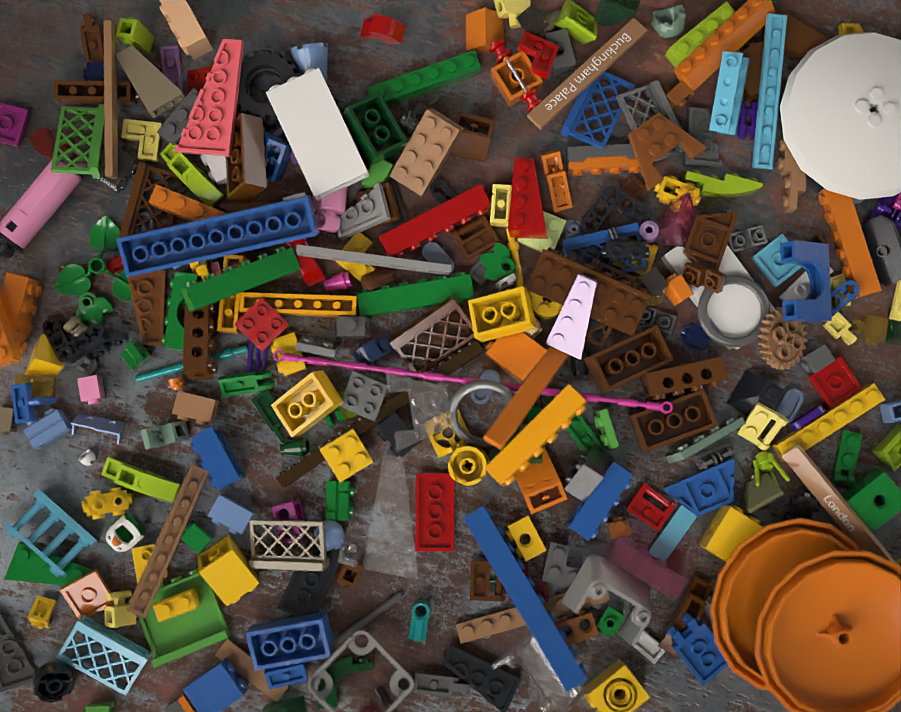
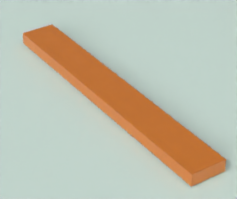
(525, 397)

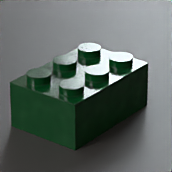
(374, 129)

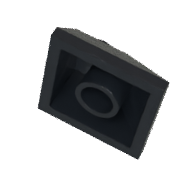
(753, 390)

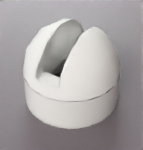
(86, 457)

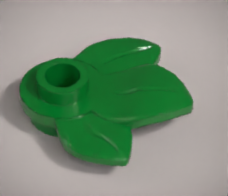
(495, 261)
(94, 312)

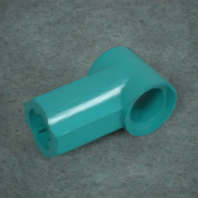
(419, 622)

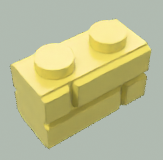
(500, 205)

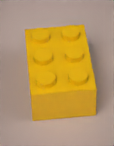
(502, 314)
(307, 403)

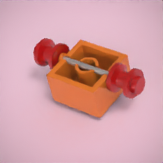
(513, 76)

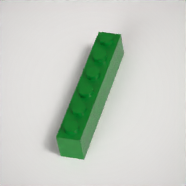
(428, 79)
(240, 279)
(414, 296)

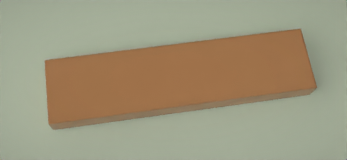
(244, 666)

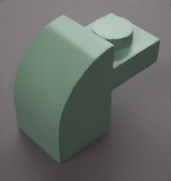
(165, 434)

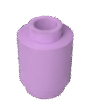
(649, 237)

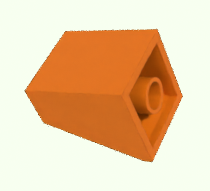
(515, 354)

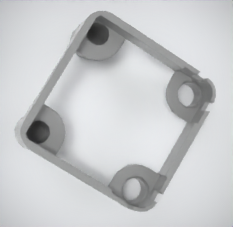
(400, 683)

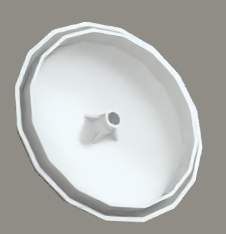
(846, 115)

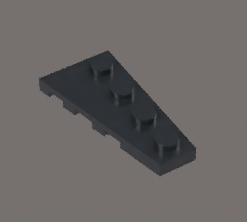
(493, 684)

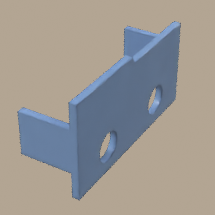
(99, 424)

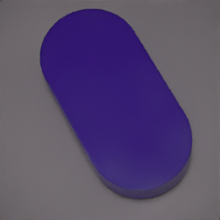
(807, 417)

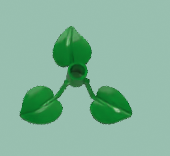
(73, 279)

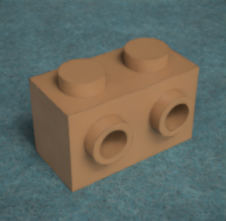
(195, 407)

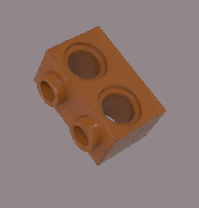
(576, 633)

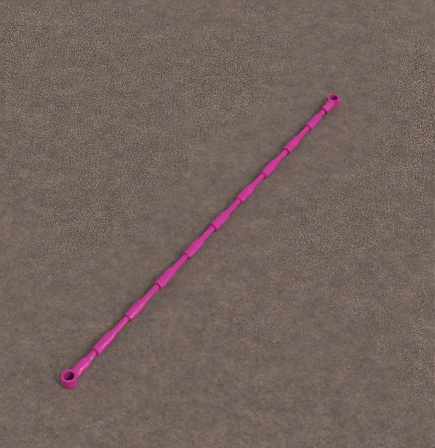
(440, 377)

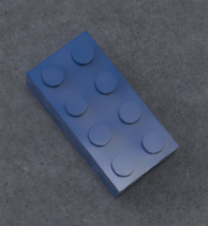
(596, 507)
(290, 640)

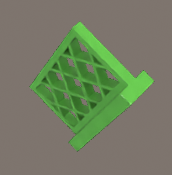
(97, 143)

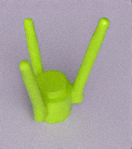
(765, 462)

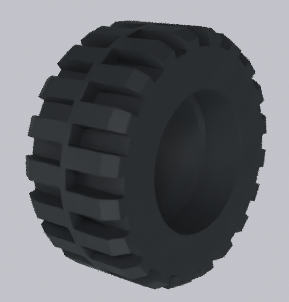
(251, 70)

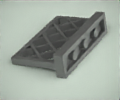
(657, 102)

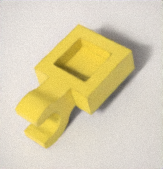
(839, 327)

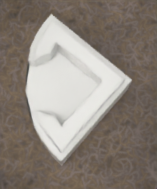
(507, 281)

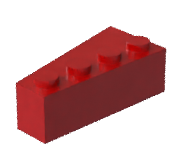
(526, 209)

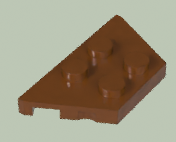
(709, 238)

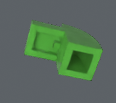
(377, 173)

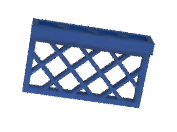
(581, 105)
(601, 237)

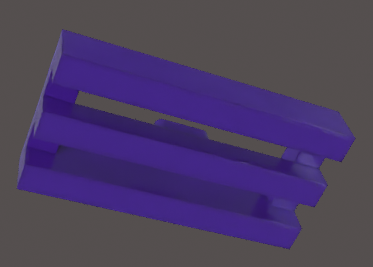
(257, 360)

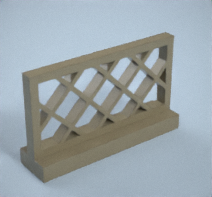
(288, 562)

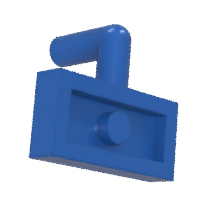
(24, 402)

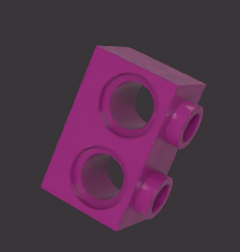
(295, 513)

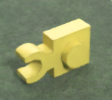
(835, 282)

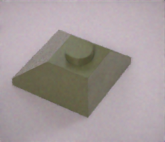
(757, 496)

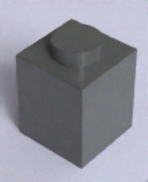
(817, 359)

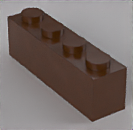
(91, 92)

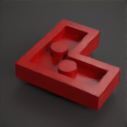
(542, 51)

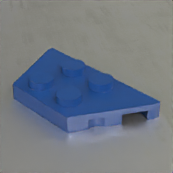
(706, 489)

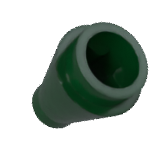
(296, 447)

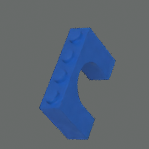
(815, 261)

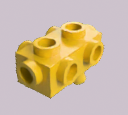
(676, 189)
(99, 504)

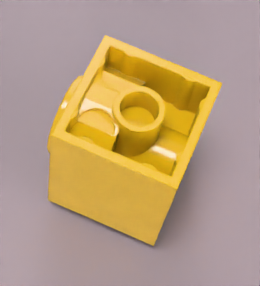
(728, 531)
(602, 688)

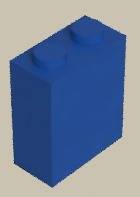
(216, 688)

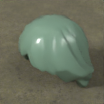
(669, 22)

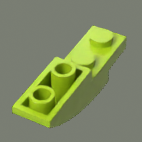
(191, 176)
(729, 186)
(140, 480)

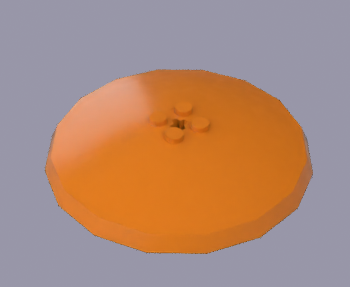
(750, 578)
(834, 635)

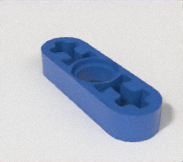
(843, 289)

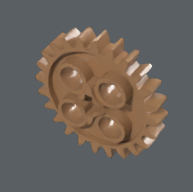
(781, 340)

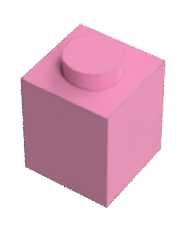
(91, 389)

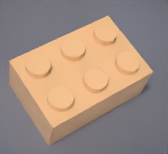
(185, 27)

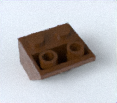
(475, 138)

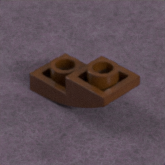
(704, 276)

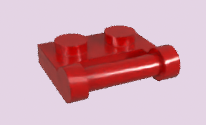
(648, 512)

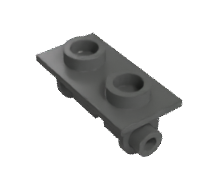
(407, 123)

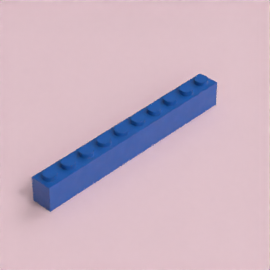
(525, 599)

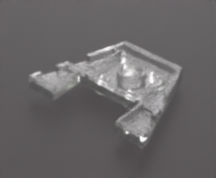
(428, 408)

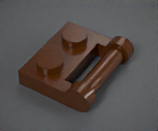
(478, 242)
(481, 583)

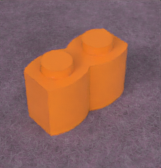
(678, 289)

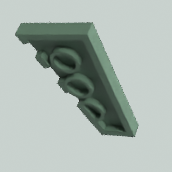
(703, 441)

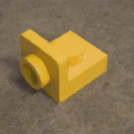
(201, 268)
(42, 612)

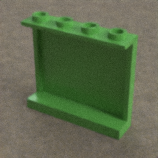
(189, 630)

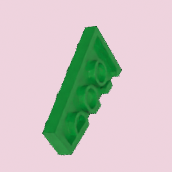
(30, 567)

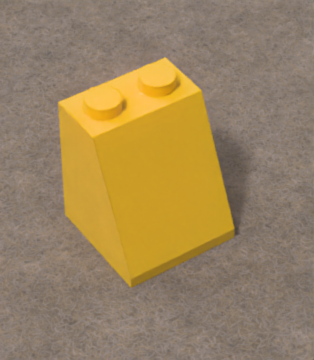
(227, 570)

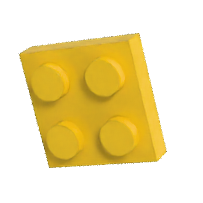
(346, 455)

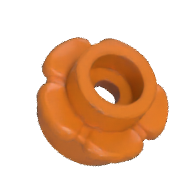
(177, 383)

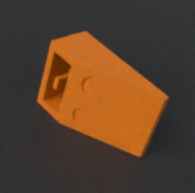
(540, 485)

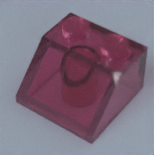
(678, 222)

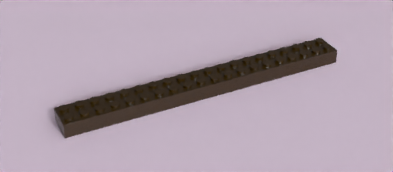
(364, 424)

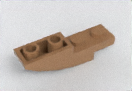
(795, 178)

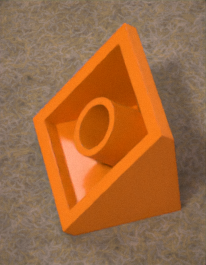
(482, 29)

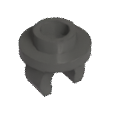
(87, 365)

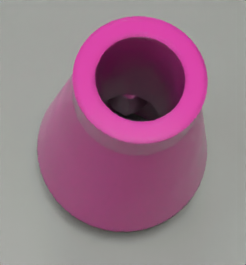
(339, 282)

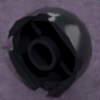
(53, 682)

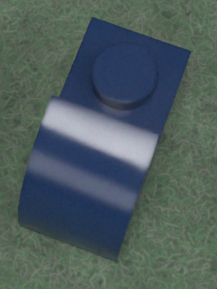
(374, 350)

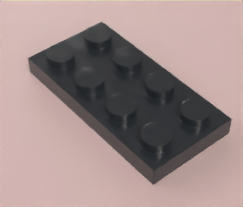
(309, 588)

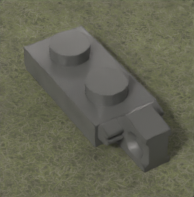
(438, 684)

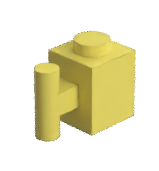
(116, 614)

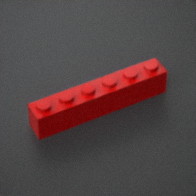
(435, 221)

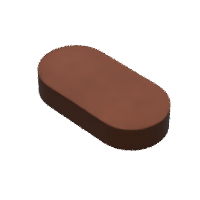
(378, 278)

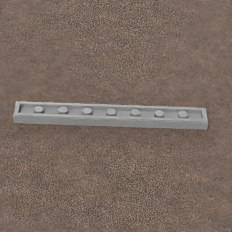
(375, 260)

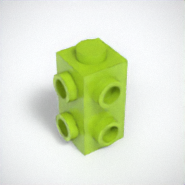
(133, 33)

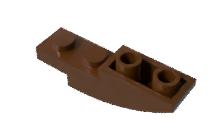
(693, 604)

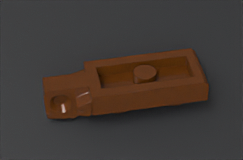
(92, 40)

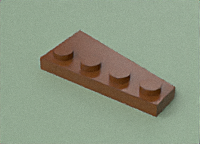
(148, 302)

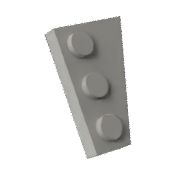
(367, 213)

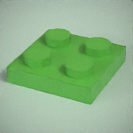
(607, 435)

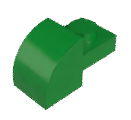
(135, 355)

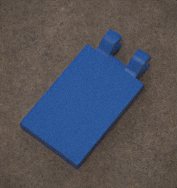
(698, 649)

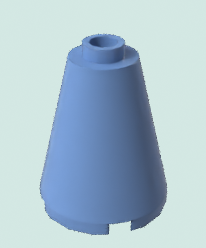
(311, 56)

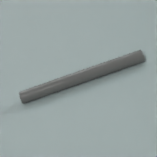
(369, 617)

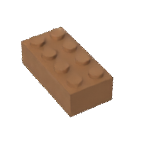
(426, 151)

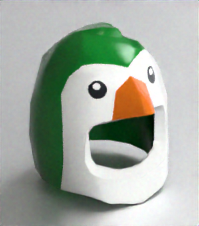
(124, 533)

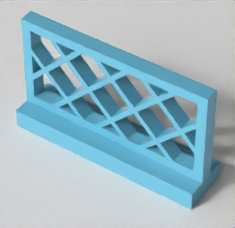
(109, 639)

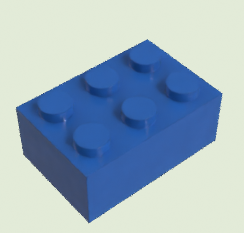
(217, 458)

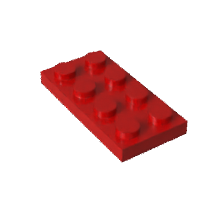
(434, 512)

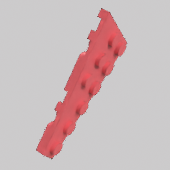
(214, 112)

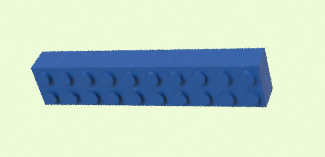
(218, 236)

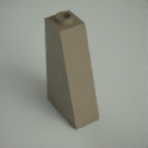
(151, 85)

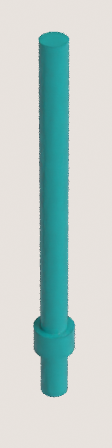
(227, 353)

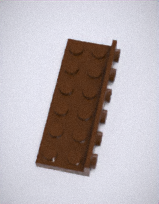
(613, 301)

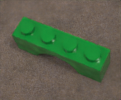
(174, 335)

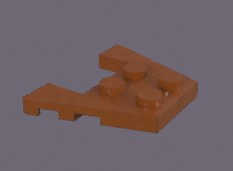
(656, 139)

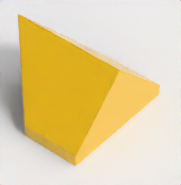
(43, 359)

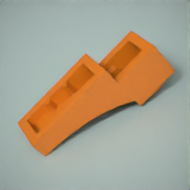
(556, 180)

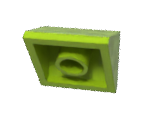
(578, 22)
(890, 449)

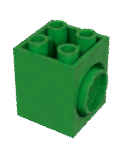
(862, 495)

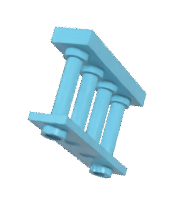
(729, 93)
(55, 515)

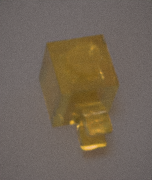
(872, 329)

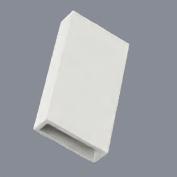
(317, 133)
(733, 310)

